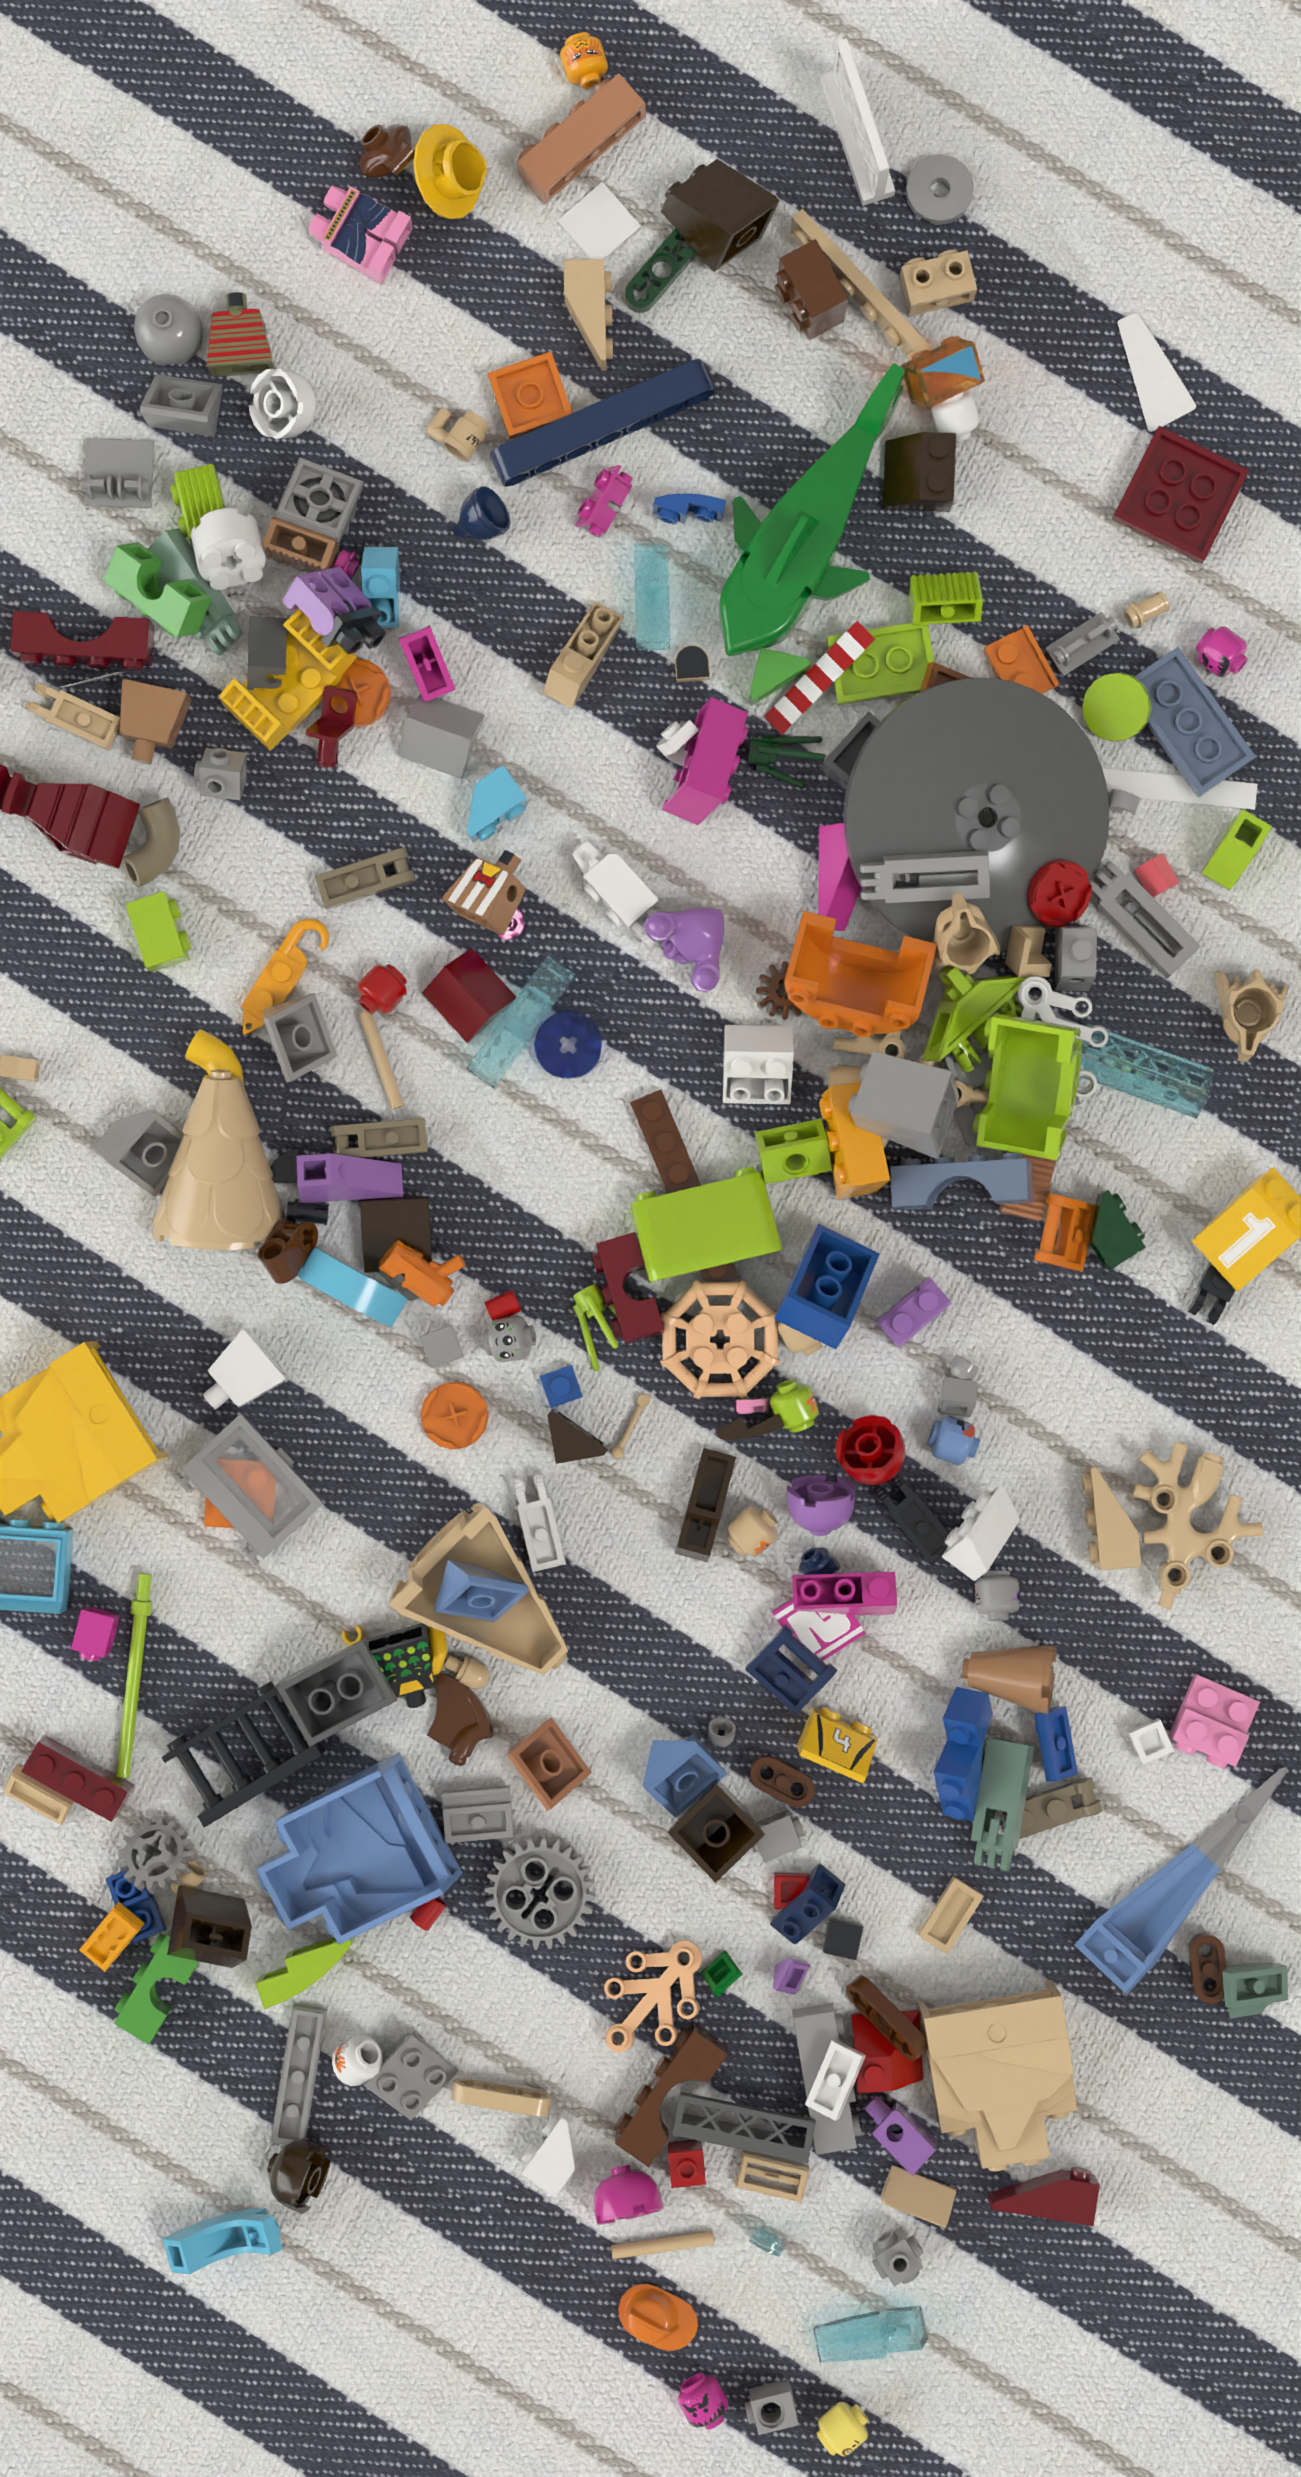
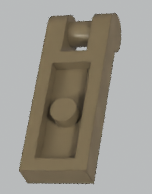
(364, 878)
(382, 1138)
(1055, 1807)

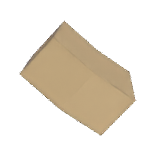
(19, 1068)

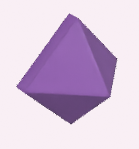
(789, 1975)

